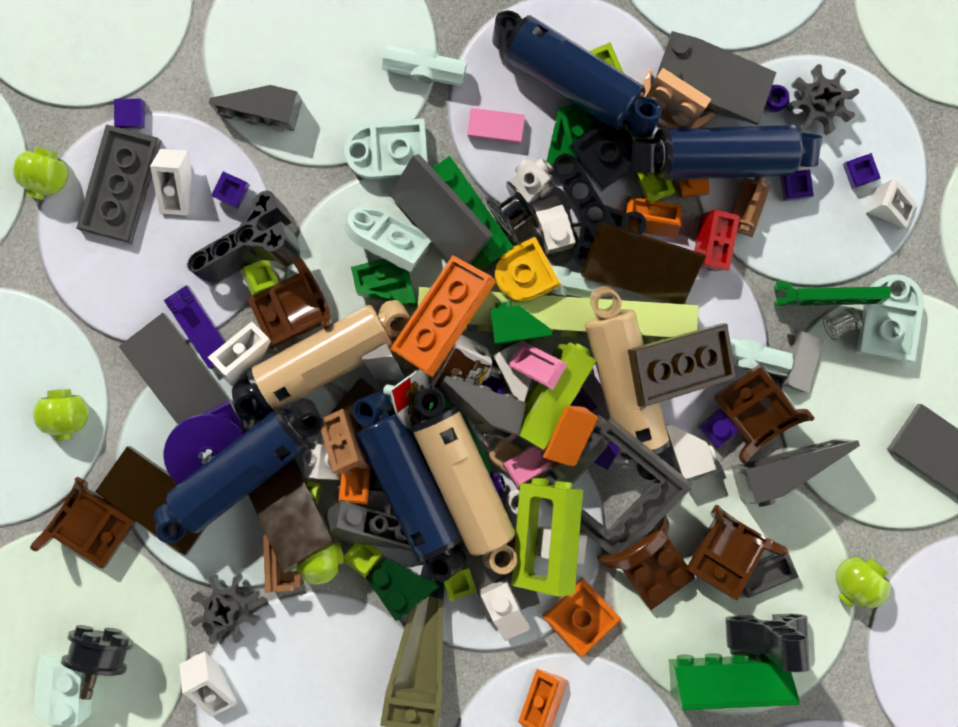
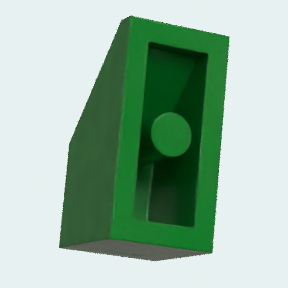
(516, 324)

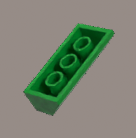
(498, 243)
(730, 682)

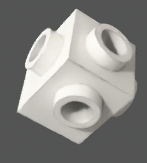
(525, 182)
(317, 462)

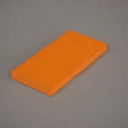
(443, 315)

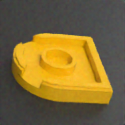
(525, 273)

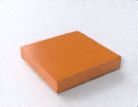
(582, 618)

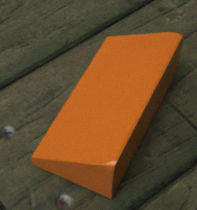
(661, 217)
(570, 435)
(543, 700)

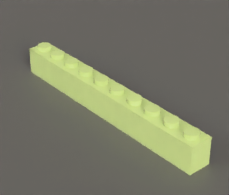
(571, 314)

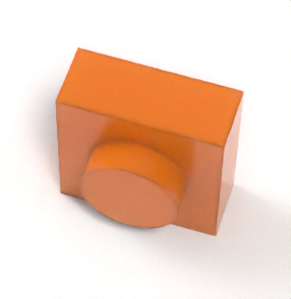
(693, 187)

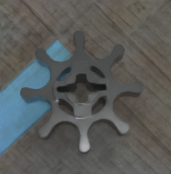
(826, 90)
(225, 619)

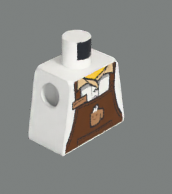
(468, 361)

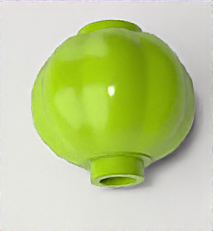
(40, 172)
(60, 414)
(321, 566)
(862, 583)

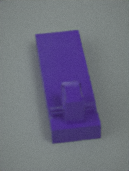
(195, 323)

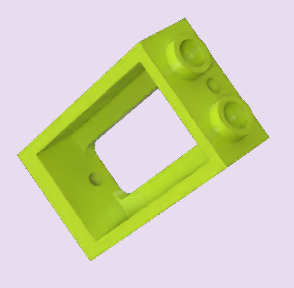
(547, 405)
(563, 541)

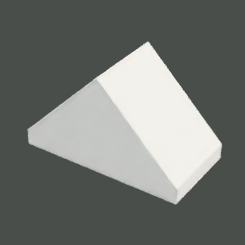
(892, 204)

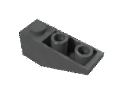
(264, 105)
(488, 410)
(365, 526)

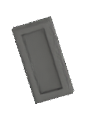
(770, 573)

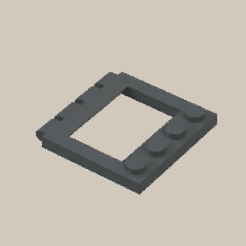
(647, 509)

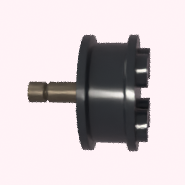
(96, 654)

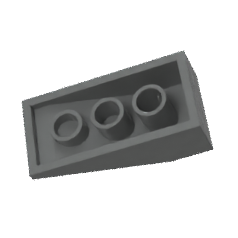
(732, 82)
(779, 474)

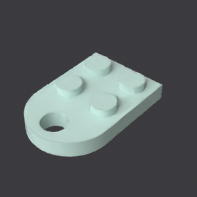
(387, 147)
(387, 236)
(895, 325)

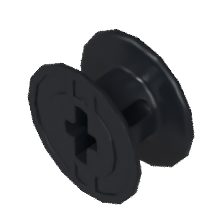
(512, 211)

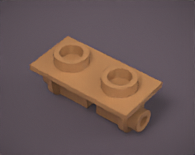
(750, 204)

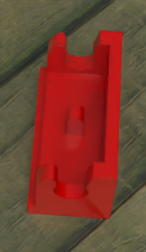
(717, 239)

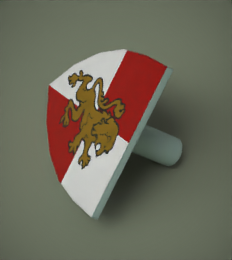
(403, 395)

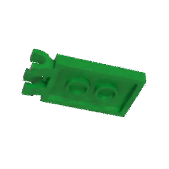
(830, 296)

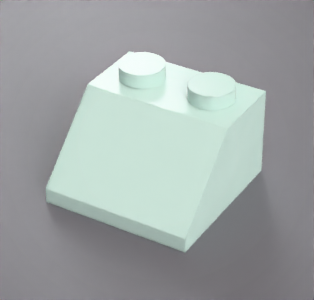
(59, 693)

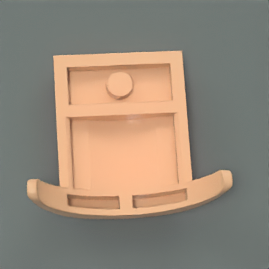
(679, 101)

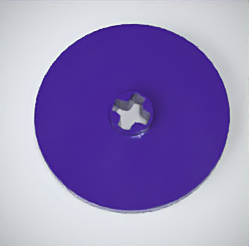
(196, 435)

